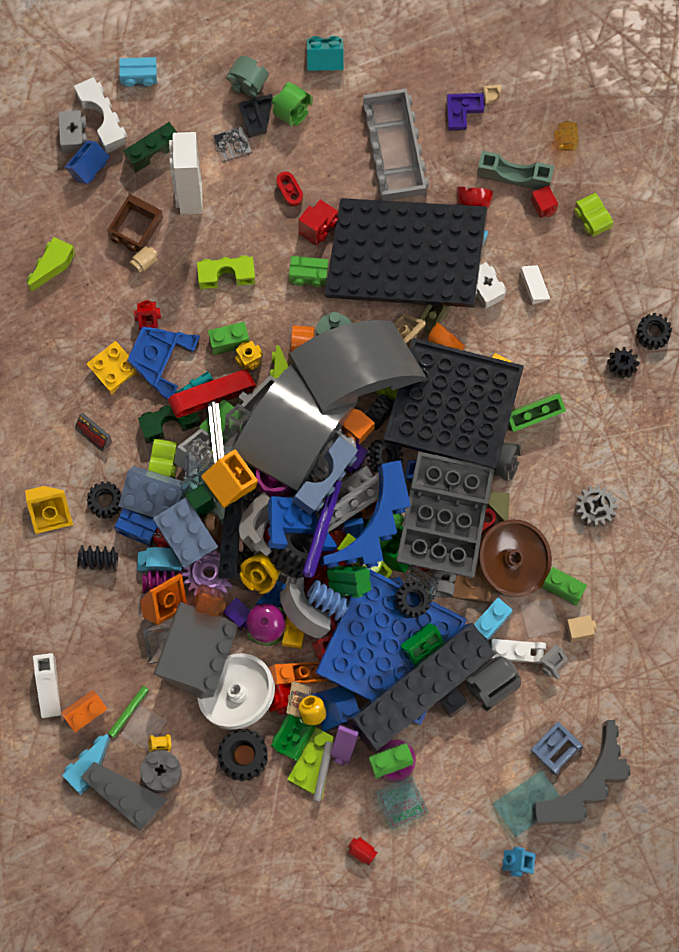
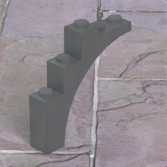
(607, 769)

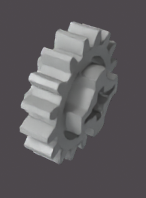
(603, 509)

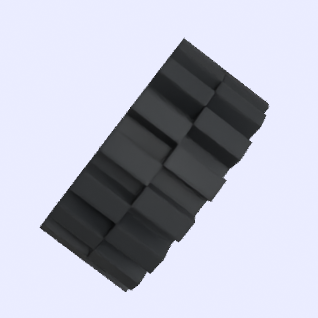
(650, 341)
(380, 410)
(376, 453)
(96, 492)
(423, 595)

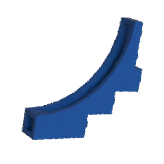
(391, 497)

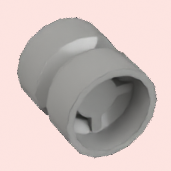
(446, 586)

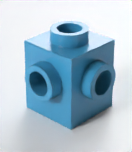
(518, 862)

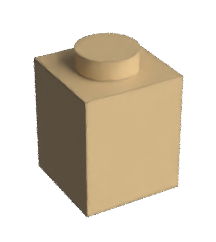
(581, 628)

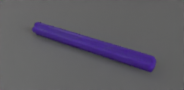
(321, 531)

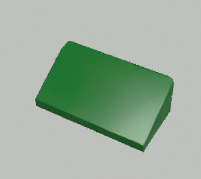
(422, 643)

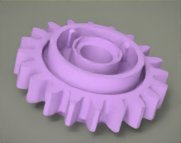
(196, 571)

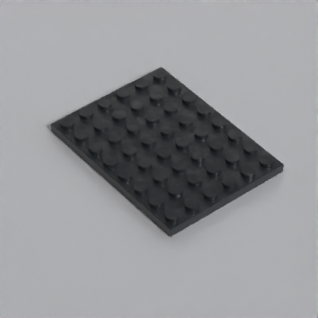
(406, 252)

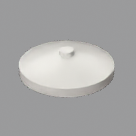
(241, 694)

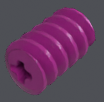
(151, 581)

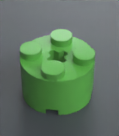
(291, 104)

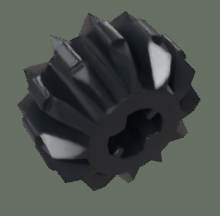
(625, 356)

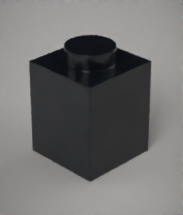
(452, 702)

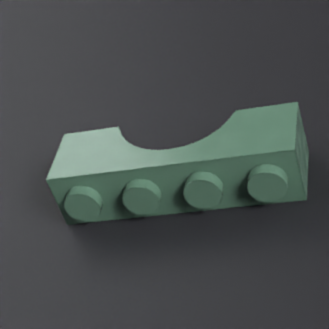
(497, 168)

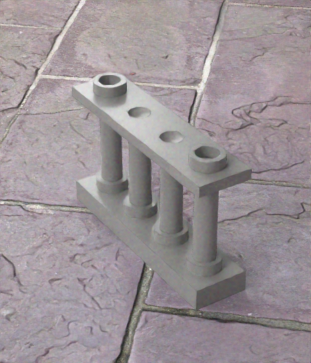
(354, 495)

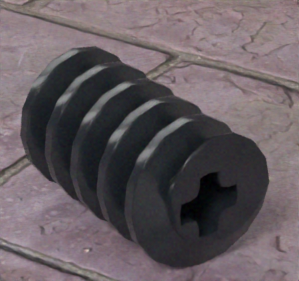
(97, 558)

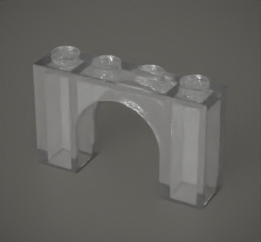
(200, 455)

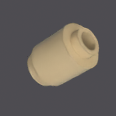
(143, 259)

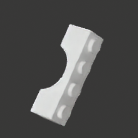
(91, 97)

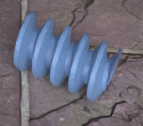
(328, 600)

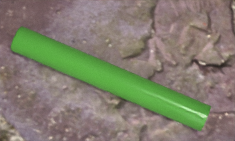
(128, 711)

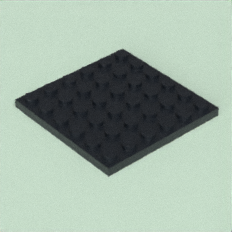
(459, 406)

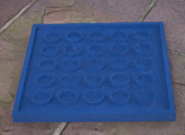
(367, 639)

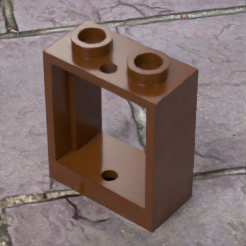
(141, 207)

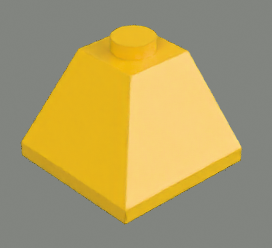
(48, 508)

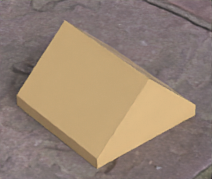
(410, 328)

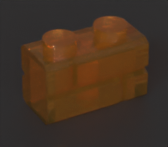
(209, 600)

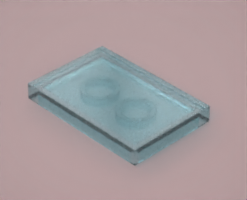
(517, 804)

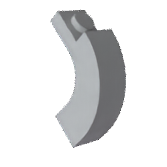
(254, 524)
(301, 613)

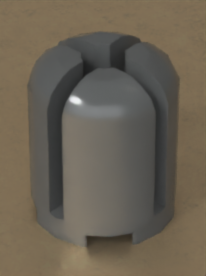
(494, 682)

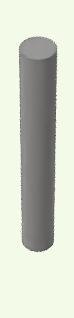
(323, 771)

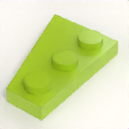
(308, 765)

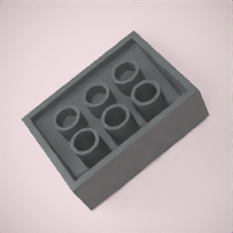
(195, 651)

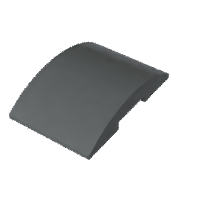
(355, 362)
(289, 431)
(445, 515)

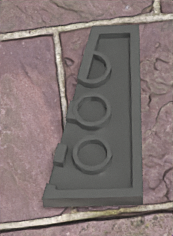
(125, 795)

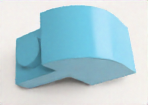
(157, 559)

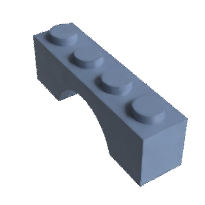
(338, 457)

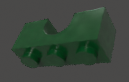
(141, 152)
(152, 423)

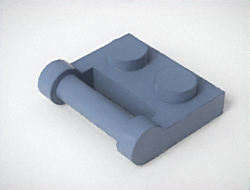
(551, 743)

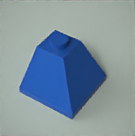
(339, 706)

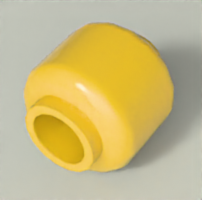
(312, 710)

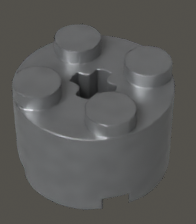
(167, 781)

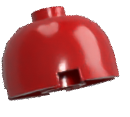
(474, 196)

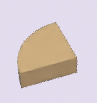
(491, 93)

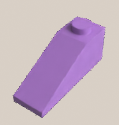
(344, 745)

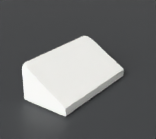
(534, 284)

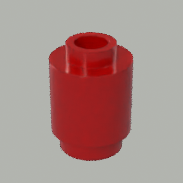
(362, 850)

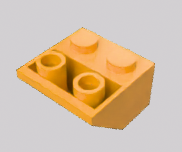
(229, 478)

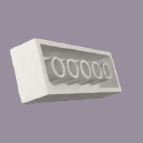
(186, 173)

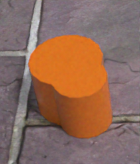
(300, 335)

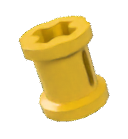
(159, 743)

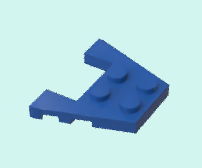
(152, 352)
(290, 518)

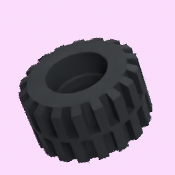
(293, 557)
(237, 738)

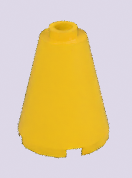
(259, 573)

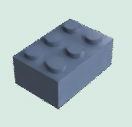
(149, 492)
(184, 533)

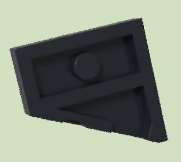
(256, 114)

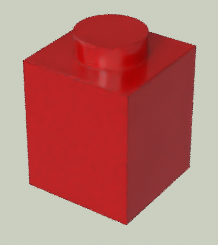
(544, 202)

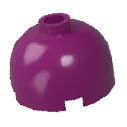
(266, 623)

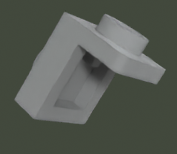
(552, 661)

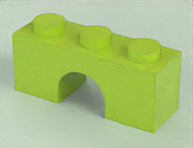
(211, 270)

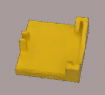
(111, 367)

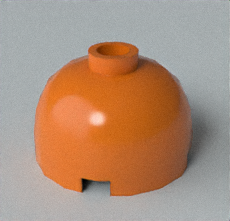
(442, 336)

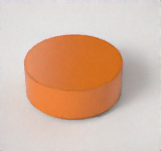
(244, 755)

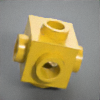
(248, 361)

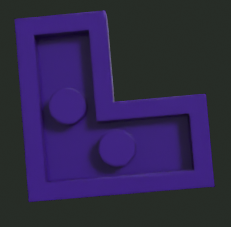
(461, 104)

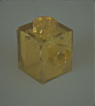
(567, 136)

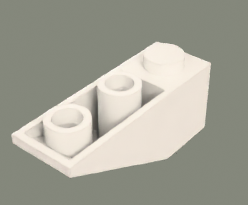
(47, 685)

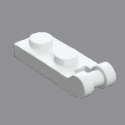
(518, 650)

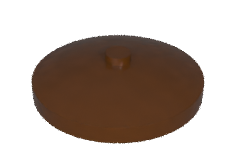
(514, 558)

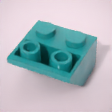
(325, 53)

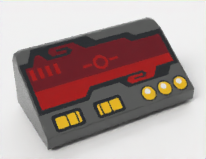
(93, 432)

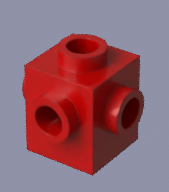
(147, 314)
(280, 699)

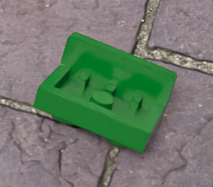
(292, 737)

